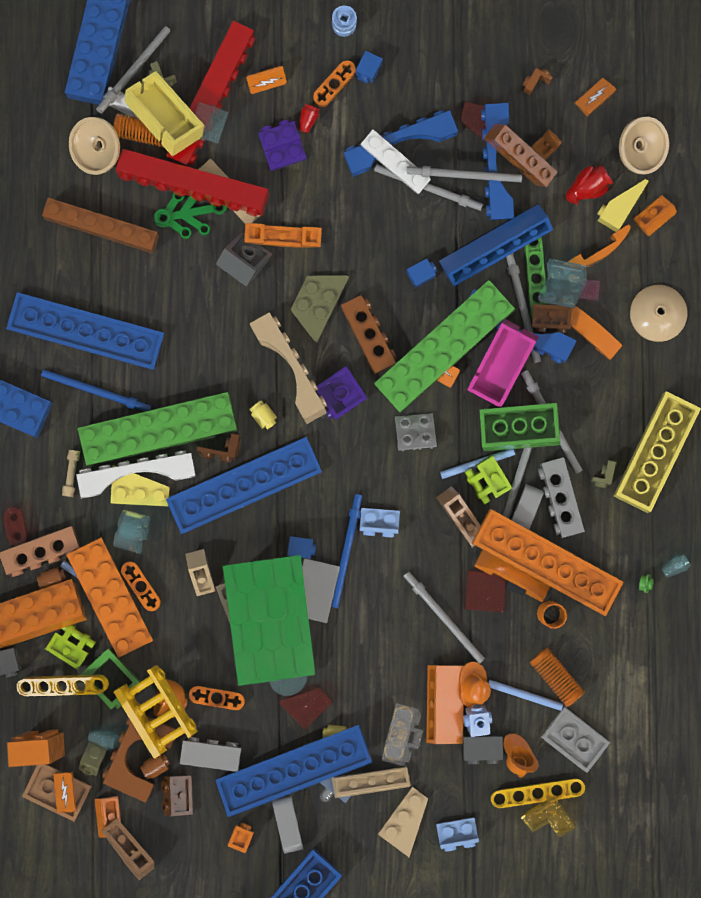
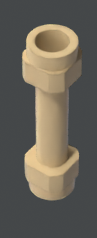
(73, 457)

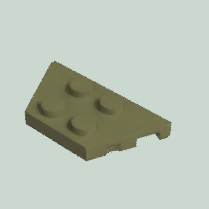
(317, 301)

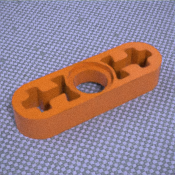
(347, 77)
(137, 571)
(202, 700)

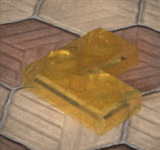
(549, 812)

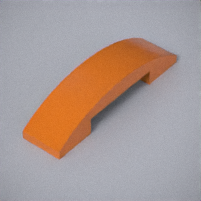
(282, 236)
(617, 238)
(594, 333)
(492, 564)

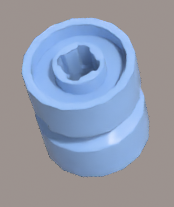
(344, 21)

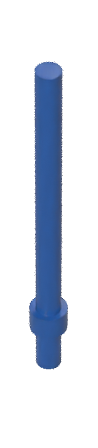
(131, 402)
(354, 514)

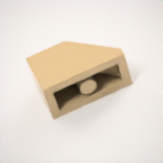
(200, 572)

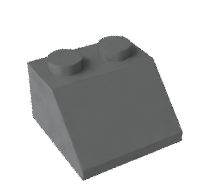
(243, 259)

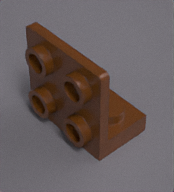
(232, 446)

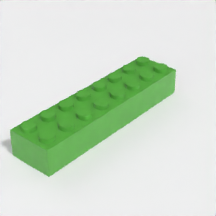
(444, 346)
(157, 429)

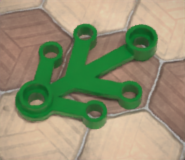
(186, 213)

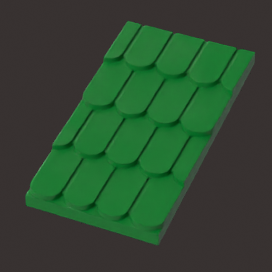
(269, 620)

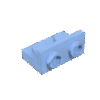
(379, 521)
(457, 833)

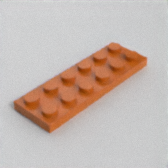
(109, 597)

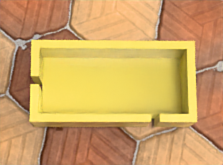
(164, 113)

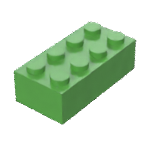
(520, 427)

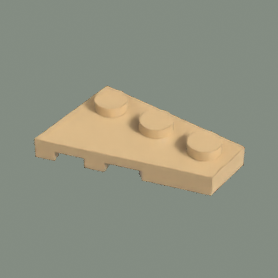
(405, 821)

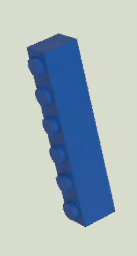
(496, 245)

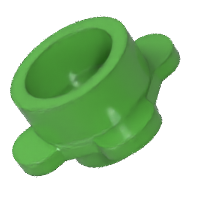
(646, 583)

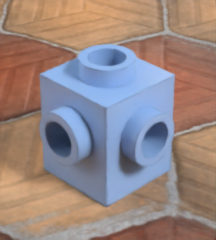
(477, 720)

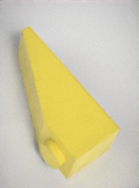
(618, 208)

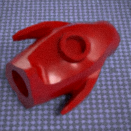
(589, 184)

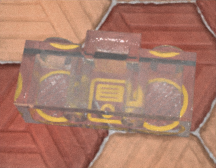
(401, 725)

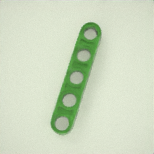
(534, 269)

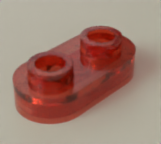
(14, 527)

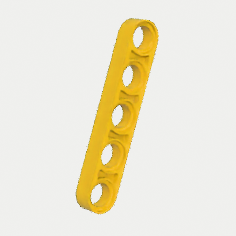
(70, 681)
(528, 797)

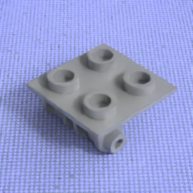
(415, 432)

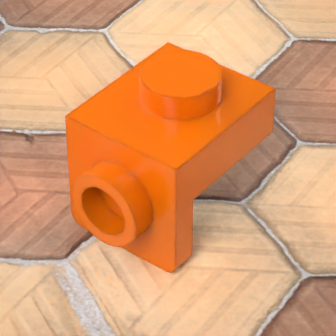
(241, 837)

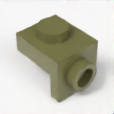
(169, 80)
(92, 759)

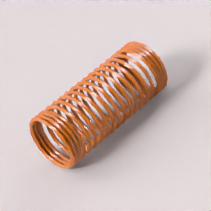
(123, 123)
(561, 620)
(571, 697)

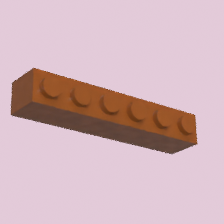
(100, 225)

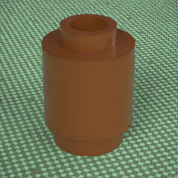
(51, 577)
(154, 767)

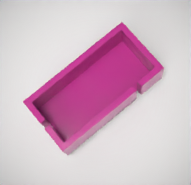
(502, 363)

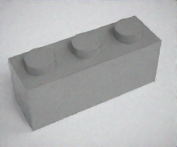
(210, 754)

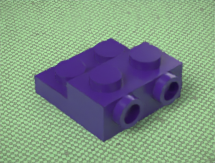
(282, 145)
(340, 393)

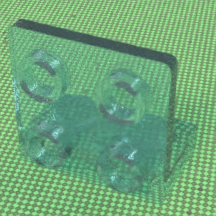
(563, 283)

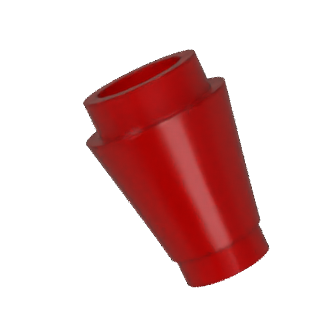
(307, 118)

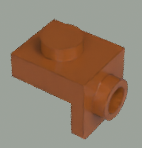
(531, 81)
(546, 144)

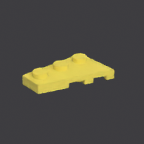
(139, 491)

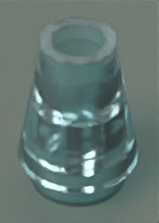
(676, 565)
(105, 739)

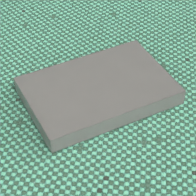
(319, 588)
(575, 739)

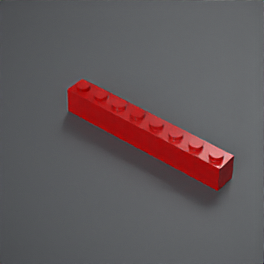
(217, 81)
(192, 182)

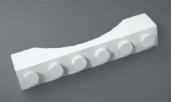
(95, 482)

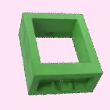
(99, 662)

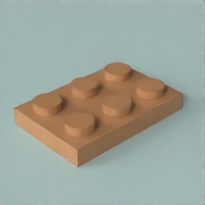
(42, 790)

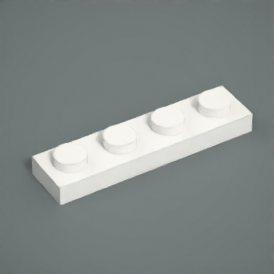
(393, 160)

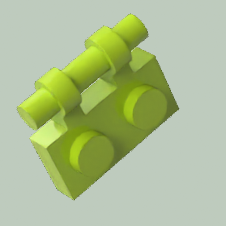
(493, 476)
(66, 650)

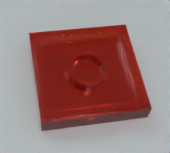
(485, 592)

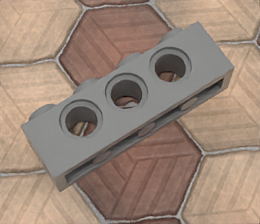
(559, 468)

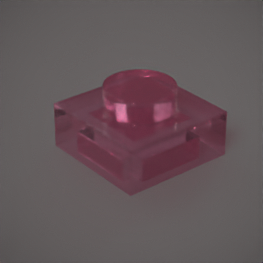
(591, 290)

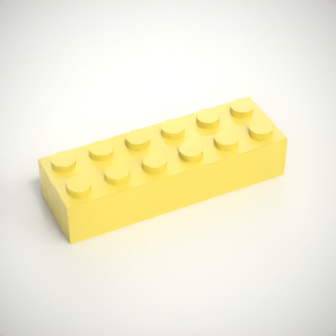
(657, 452)

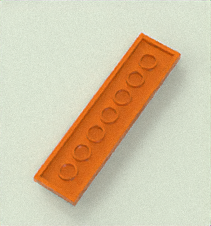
(547, 562)

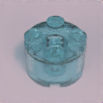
(131, 531)

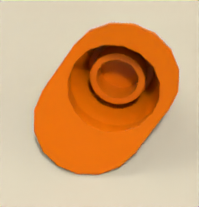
(474, 684)
(520, 756)

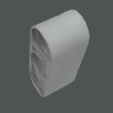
(527, 506)
(287, 824)

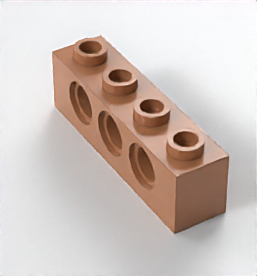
(10, 557)

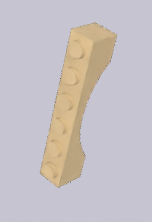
(270, 336)

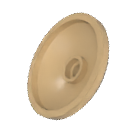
(86, 148)
(651, 148)
(648, 321)

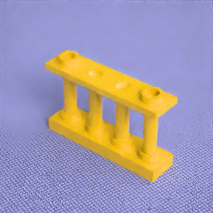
(137, 715)

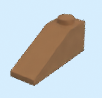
(459, 513)
(128, 849)

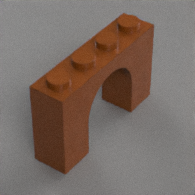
(120, 775)

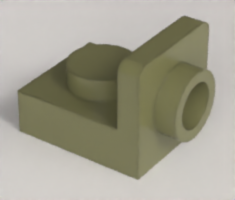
(607, 472)

